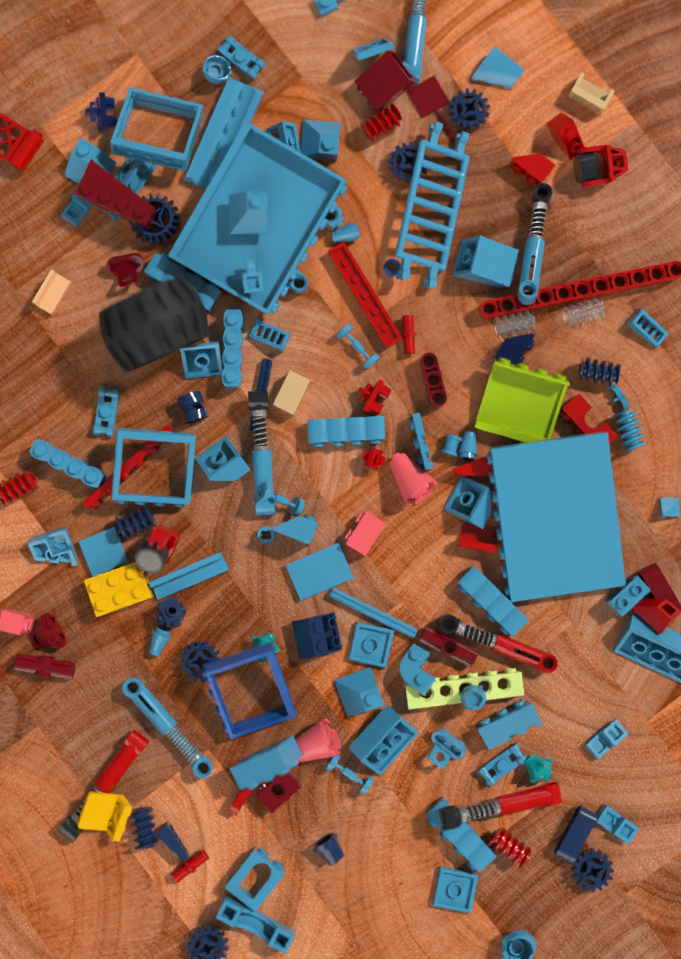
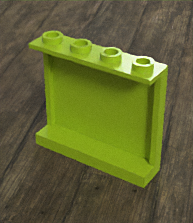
(521, 402)

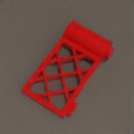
(24, 146)

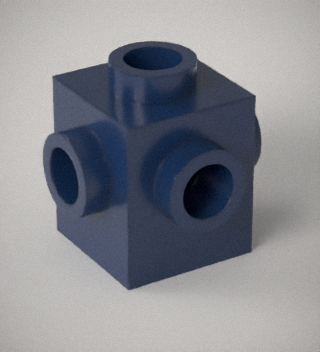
(170, 613)

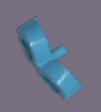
(619, 396)

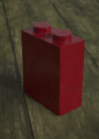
(384, 81)

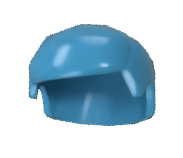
(216, 69)

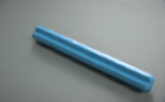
(373, 612)

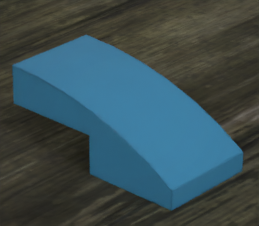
(75, 211)
(606, 739)
(616, 824)

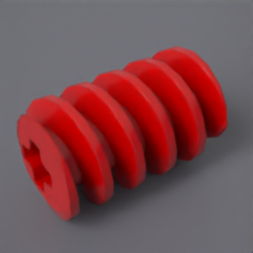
(381, 122)
(17, 486)
(510, 846)

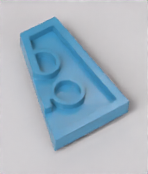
(419, 442)

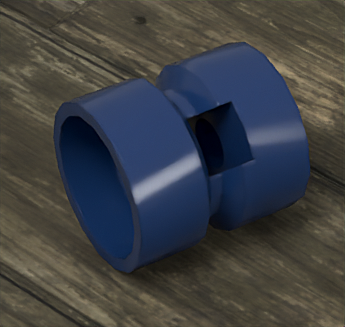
(192, 407)

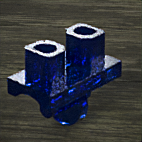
(102, 104)

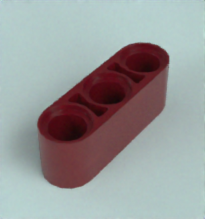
(432, 390)
(657, 583)

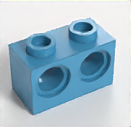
(627, 596)

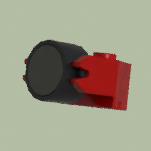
(586, 166)
(157, 549)

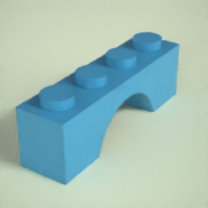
(271, 931)

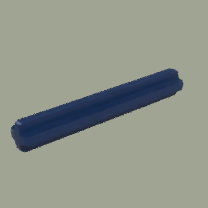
(262, 382)

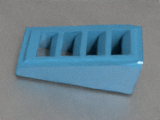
(631, 322)
(286, 336)

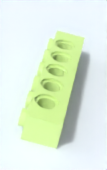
(513, 688)

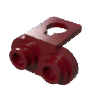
(125, 266)
(49, 631)

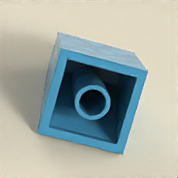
(486, 262)

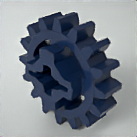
(474, 114)
(403, 156)
(199, 652)
(600, 867)
(215, 943)

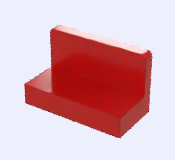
(478, 538)

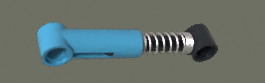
(534, 245)
(261, 455)

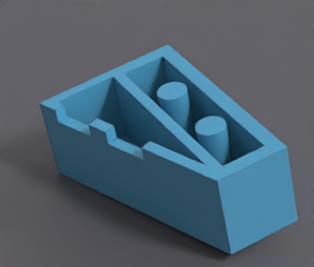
(508, 724)

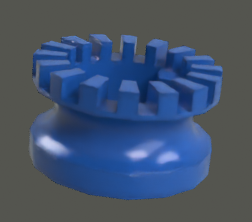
(394, 262)

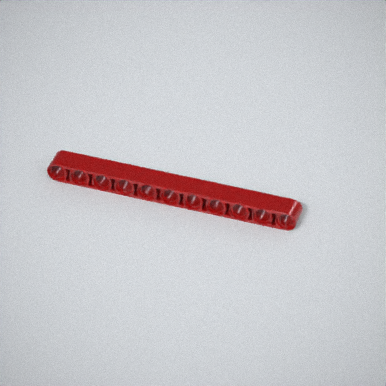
(590, 287)

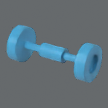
(358, 346)
(295, 507)
(350, 774)

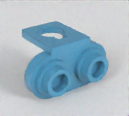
(447, 745)

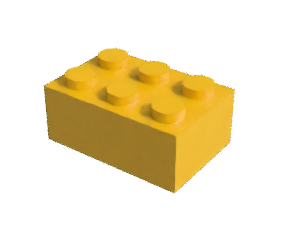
(118, 589)

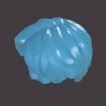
(518, 945)

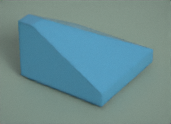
(669, 507)

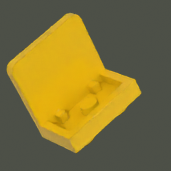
(105, 813)

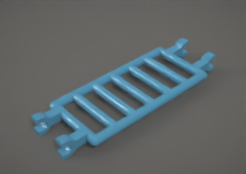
(457, 153)

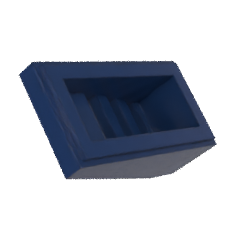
(172, 840)

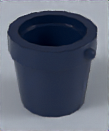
(329, 848)

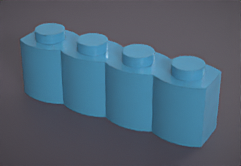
(162, 269)
(233, 343)
(346, 430)
(64, 461)
(492, 600)
(464, 838)

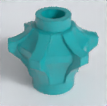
(261, 640)
(539, 768)

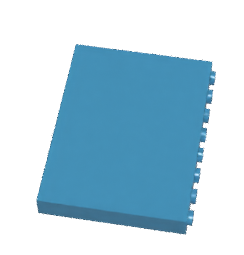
(298, 203)
(556, 516)

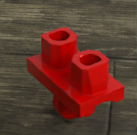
(381, 390)

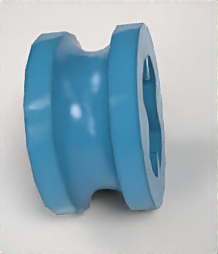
(266, 540)

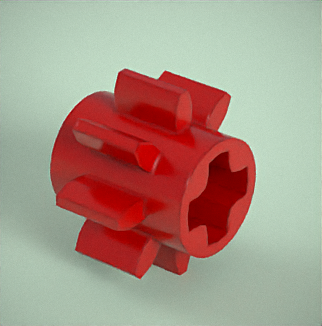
(373, 458)

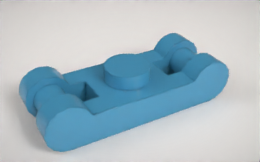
(241, 57)
(106, 411)
(502, 764)

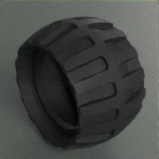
(153, 323)

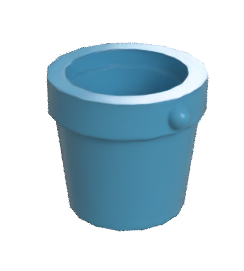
(473, 697)

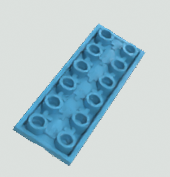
(235, 106)

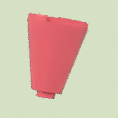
(411, 479)
(319, 742)

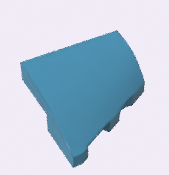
(498, 70)
(54, 547)

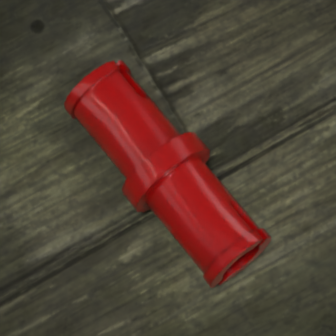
(408, 334)
(190, 865)

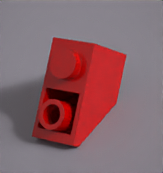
(565, 134)
(533, 167)
(657, 613)

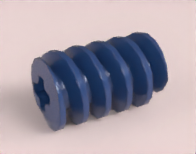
(599, 371)
(131, 524)
(144, 827)

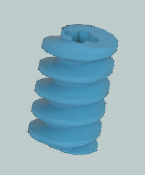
(629, 430)

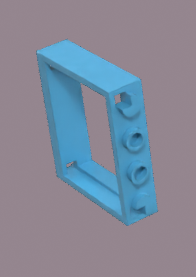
(150, 153)
(152, 435)

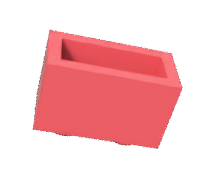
(365, 533)
(16, 621)

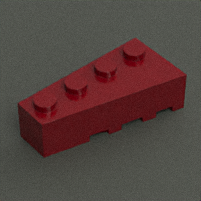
(111, 195)

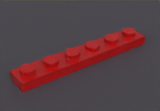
(365, 295)
(135, 461)

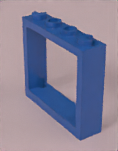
(259, 721)

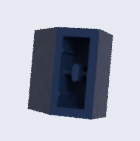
(317, 635)

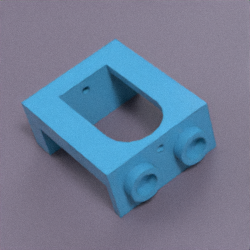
(277, 873)

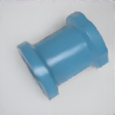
(451, 445)

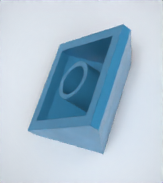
(202, 360)

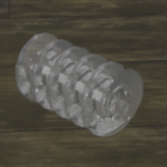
(584, 312)
(515, 324)

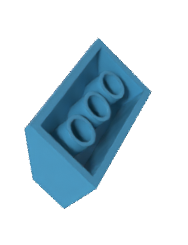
(649, 648)

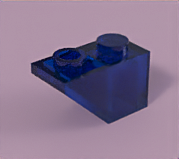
(514, 348)

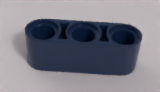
(576, 834)

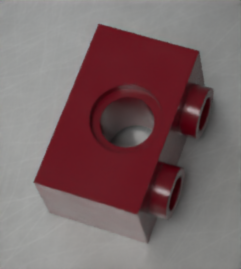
(272, 800)

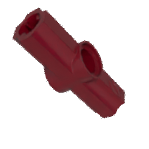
(460, 652)
(44, 666)

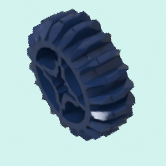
(165, 231)

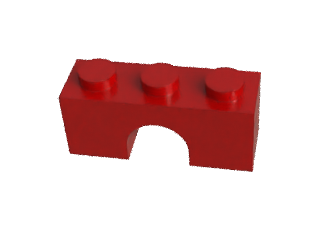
(575, 413)

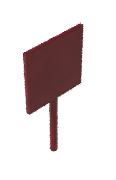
(429, 98)

